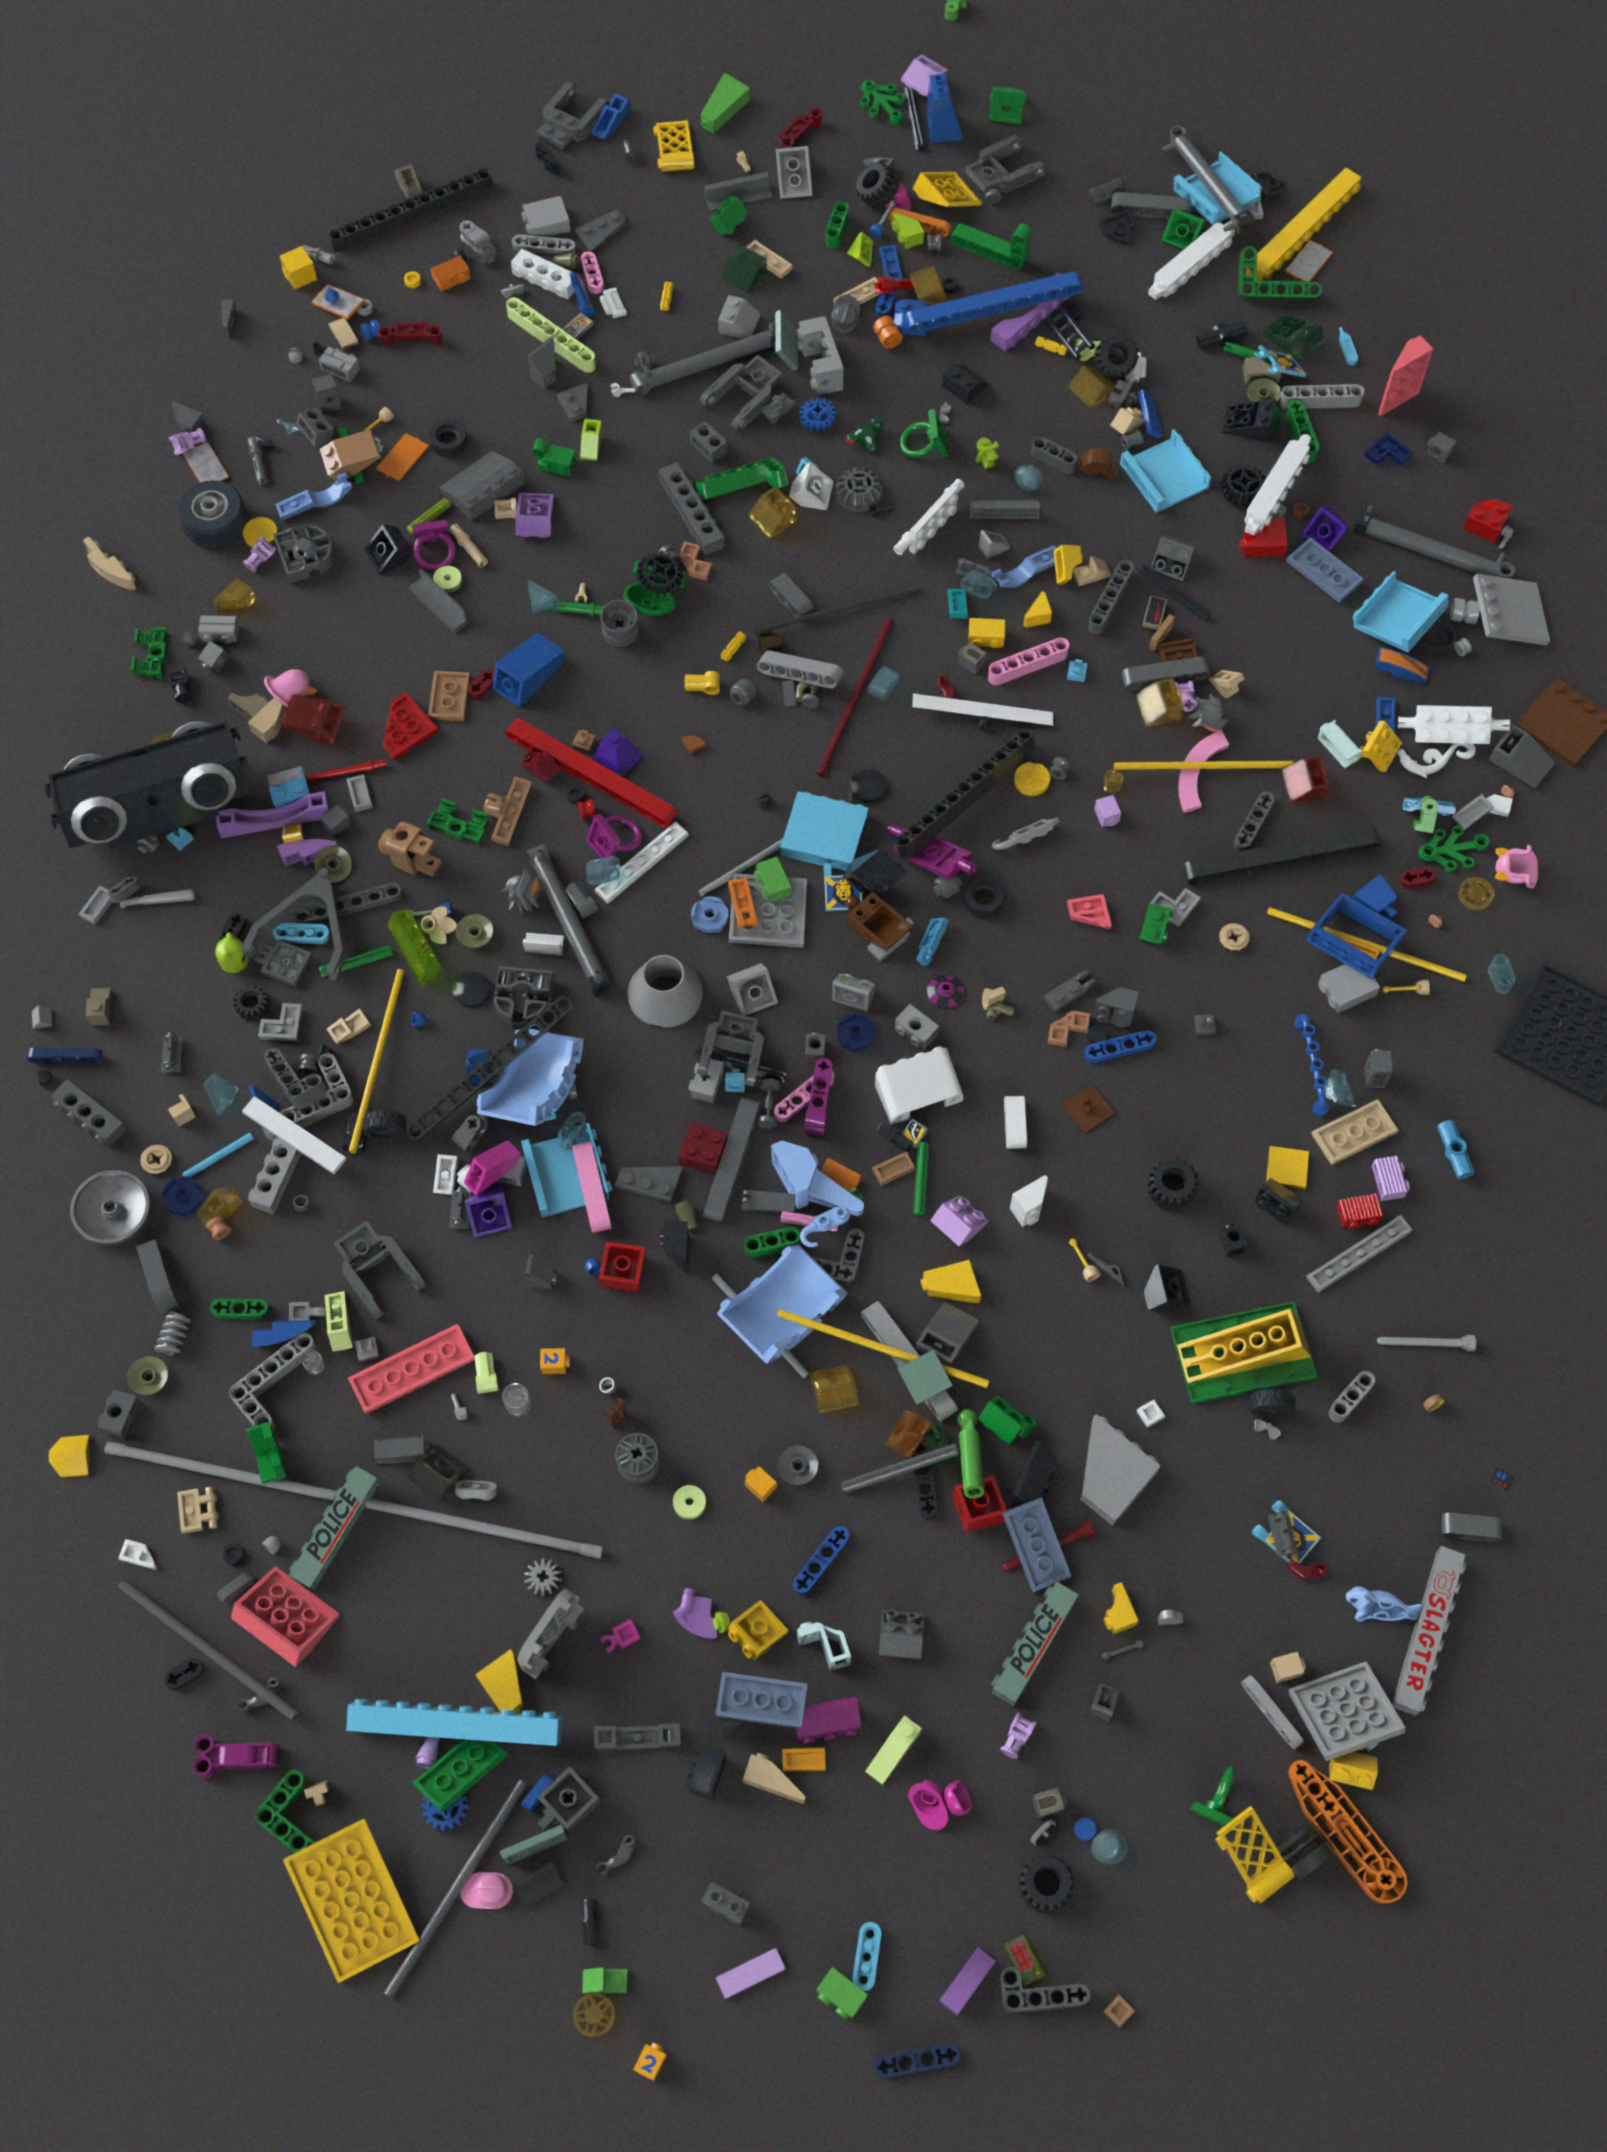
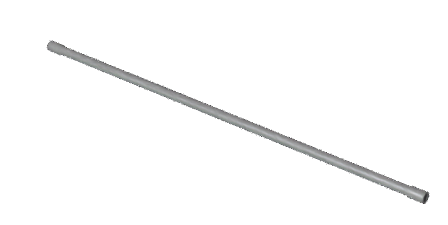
(582, 1548)

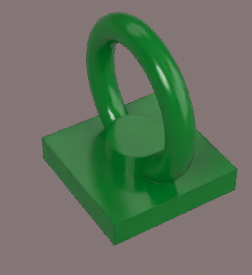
(1007, 105)
(936, 435)
(1214, 1809)

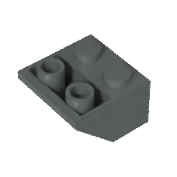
(1173, 557)
(1116, 1007)
(901, 1634)

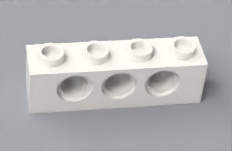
(542, 273)

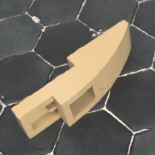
(108, 567)

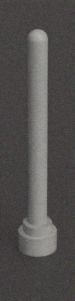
(1467, 1342)

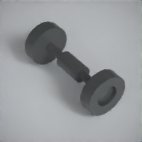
(811, 700)
(768, 1121)

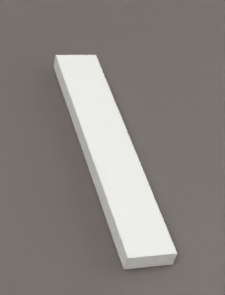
(642, 862)
(294, 1135)

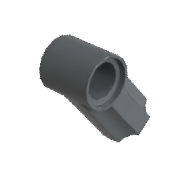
(582, 903)

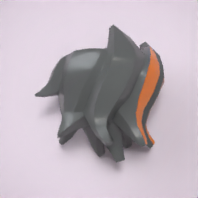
(1209, 714)
(523, 891)

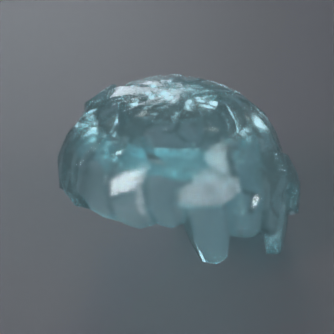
(1028, 477)
(1109, 1847)

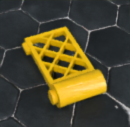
(676, 159)
(1266, 1879)

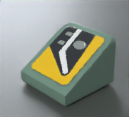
(915, 1132)

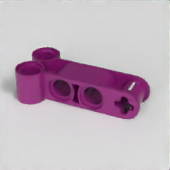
(816, 1116)
(233, 1756)

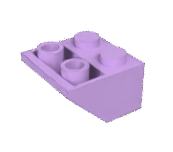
(918, 74)
(959, 1220)

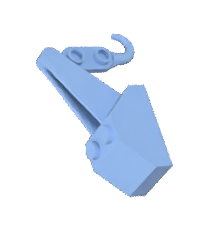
(801, 1177)

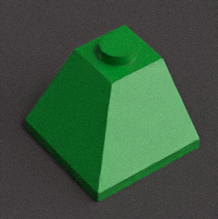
(1183, 229)

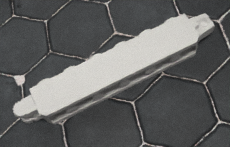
(1191, 260)
(1276, 484)

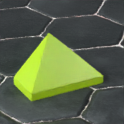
(862, 249)

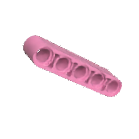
(1034, 655)
(591, 1187)

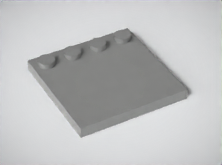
(1511, 609)
(778, 922)
(1346, 1711)

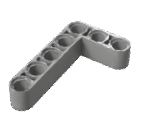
(332, 1097)
(268, 1379)

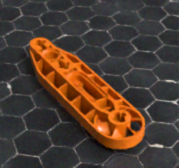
(1336, 1820)

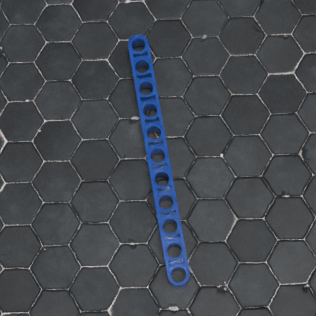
(994, 302)

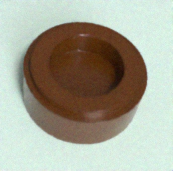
(1300, 510)

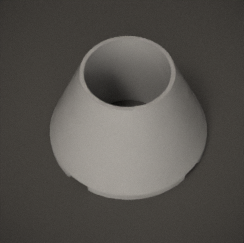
(670, 1006)

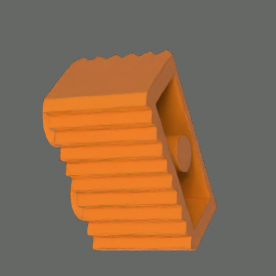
(450, 273)

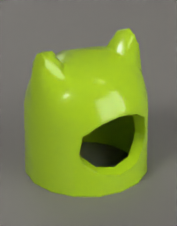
(230, 954)

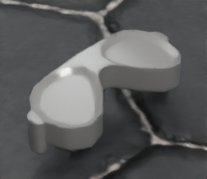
(507, 292)
(945, 409)
(1273, 1432)
(1041, 1830)

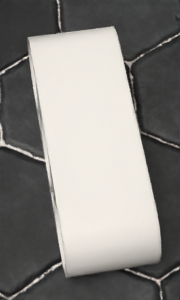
(1015, 1122)

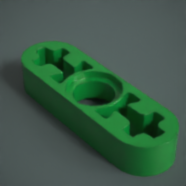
(254, 1303)

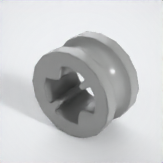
(368, 310)
(1462, 647)

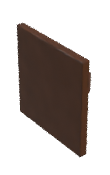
(1088, 1109)

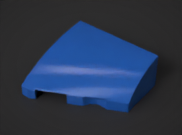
(582, 296)

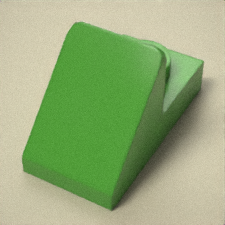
(605, 1980)

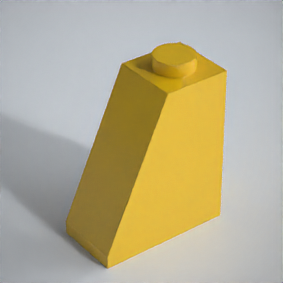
(952, 1283)
(502, 1682)

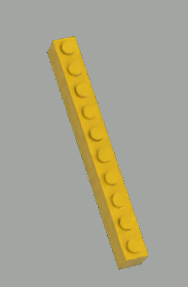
(1306, 223)

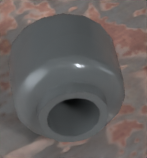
(743, 692)
(946, 888)

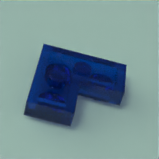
(1388, 446)

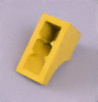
(1066, 559)
(1122, 1614)

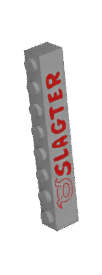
(1428, 1631)

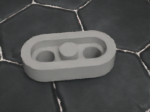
(476, 1489)

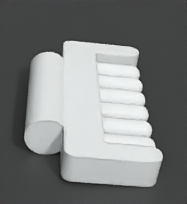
(612, 303)
(1138, 371)

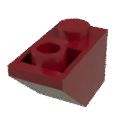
(540, 765)

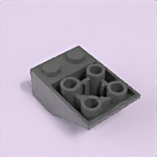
(1522, 756)
(947, 1334)

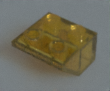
(773, 512)
(1160, 702)
(834, 1388)

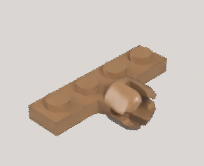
(507, 809)

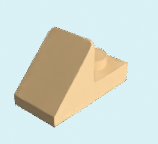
(1094, 571)
(1226, 682)

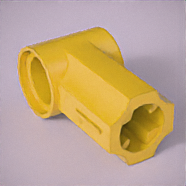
(708, 683)

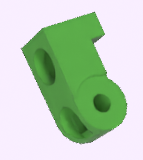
(952, 8)
(1428, 815)

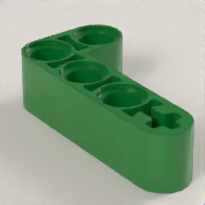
(1300, 425)

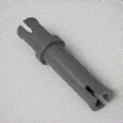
(256, 455)

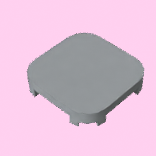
(561, 1613)

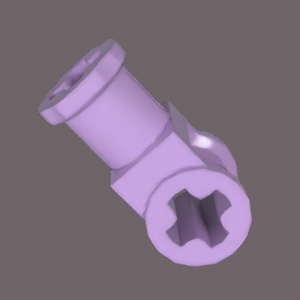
(184, 441)
(260, 553)
(1186, 693)
(1019, 1732)

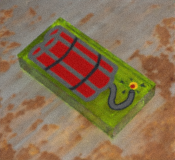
(1024, 1960)

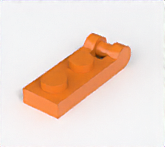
(742, 902)

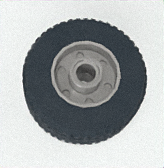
(212, 514)

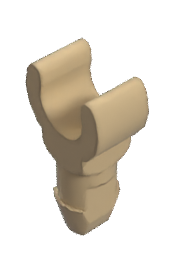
(741, 159)
(581, 594)

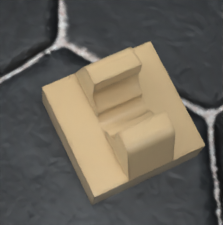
(317, 1792)

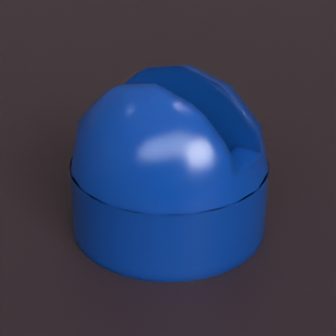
(332, 296)
(418, 1019)
(592, 1266)

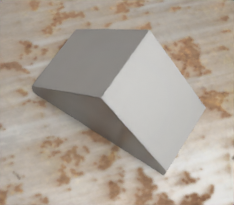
(992, 543)

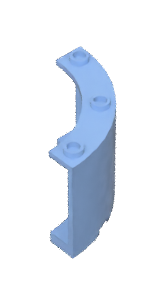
(534, 1081)
(791, 1284)

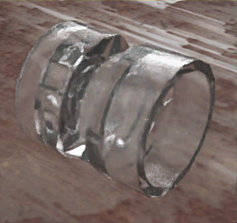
(516, 1399)

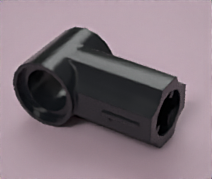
(348, 1137)

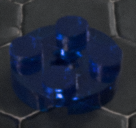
(856, 1022)
(189, 1203)

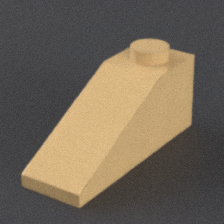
(268, 720)
(766, 1776)

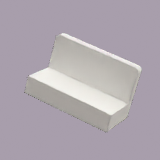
(543, 944)

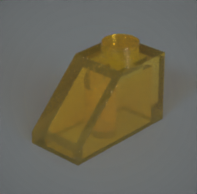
(234, 597)
(220, 1203)

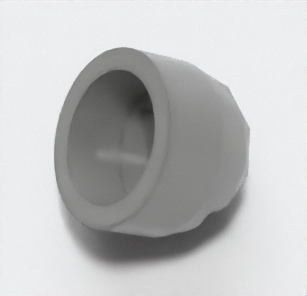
(295, 355)
(608, 1382)
(272, 1544)

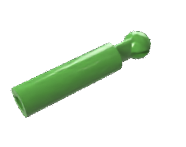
(970, 1455)

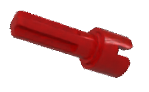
(887, 285)

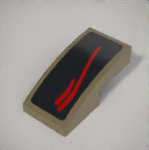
(1154, 612)

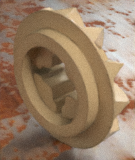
(1236, 930)
(158, 1151)

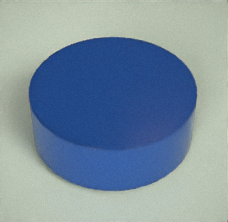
(1084, 1829)

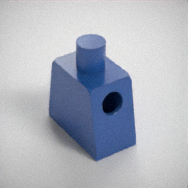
(1378, 897)

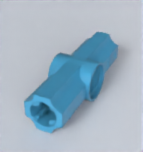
(1459, 1160)

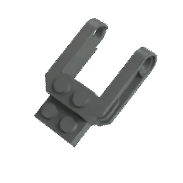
(561, 127)
(990, 173)
(755, 379)
(733, 1034)
(363, 1251)

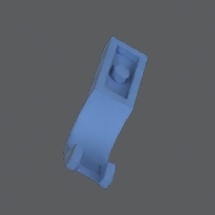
(308, 499)
(1026, 570)

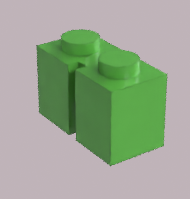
(772, 879)
(841, 1993)

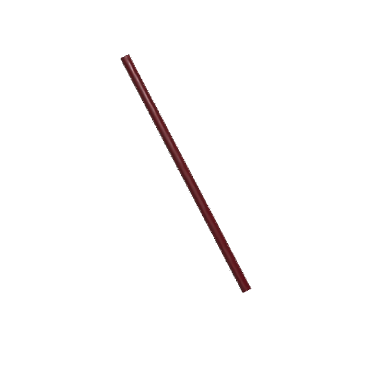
(862, 680)

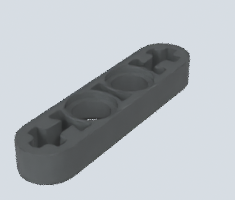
(1254, 821)

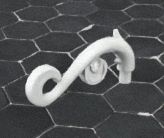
(1434, 754)

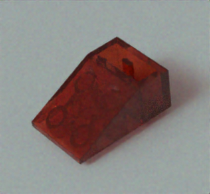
(313, 718)

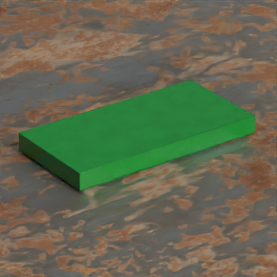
(458, 1771)

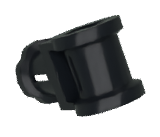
(180, 683)

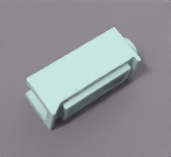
(1339, 744)

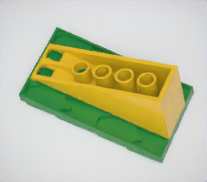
(1243, 1352)

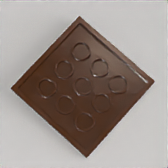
(1564, 722)

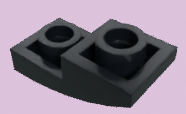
(548, 157)

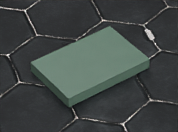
(786, 340)
(534, 1845)

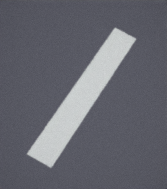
(982, 709)

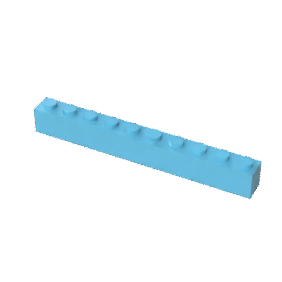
(454, 1723)

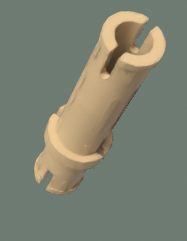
(464, 540)

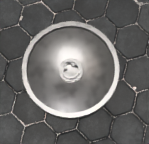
(110, 1208)

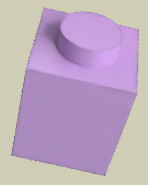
(1107, 811)

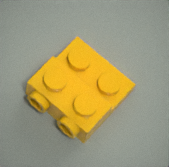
(756, 1630)

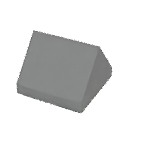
(42, 1017)

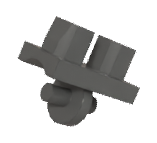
(1127, 397)
(777, 407)

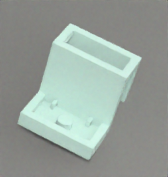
(813, 1632)

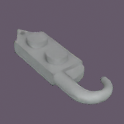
(1025, 834)

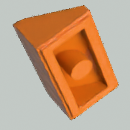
(841, 1175)

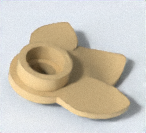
(441, 925)

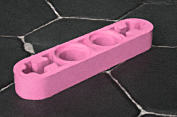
(799, 1092)

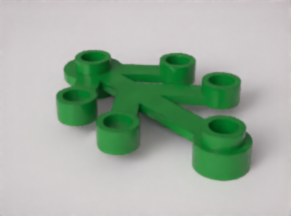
(871, 88)
(1452, 849)

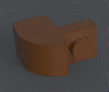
(1098, 461)

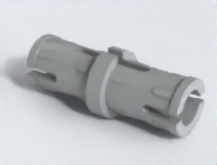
(319, 255)

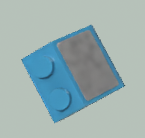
(288, 786)

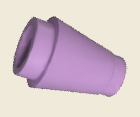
(428, 1753)

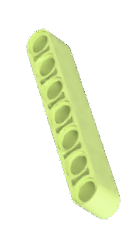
(543, 329)

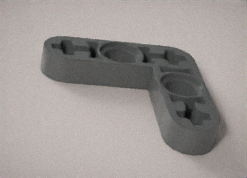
(846, 1265)

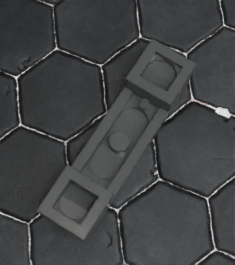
(637, 1737)

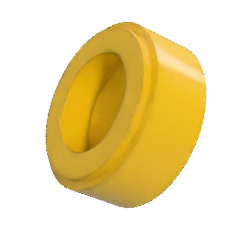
(412, 279)

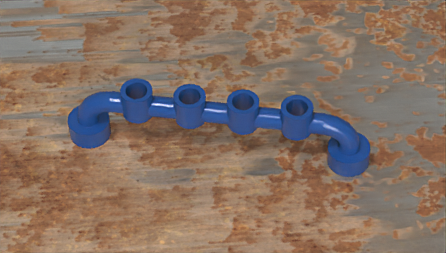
(1302, 1023)

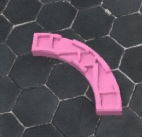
(1188, 777)

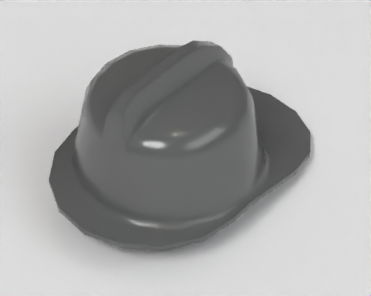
(845, 313)

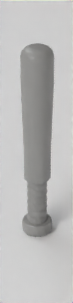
(175, 896)

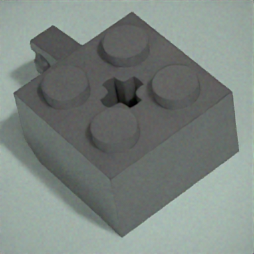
(554, 1801)

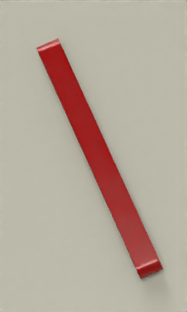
(593, 773)

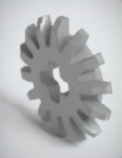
(548, 1583)

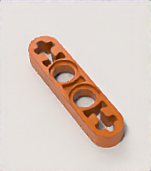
(937, 226)

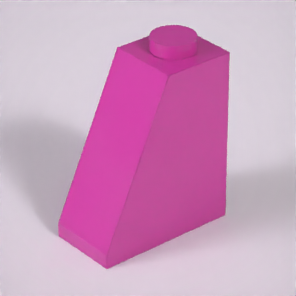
(491, 1166)

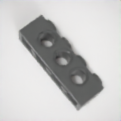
(69, 1093)

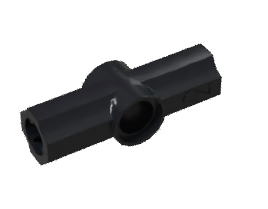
(1221, 334)

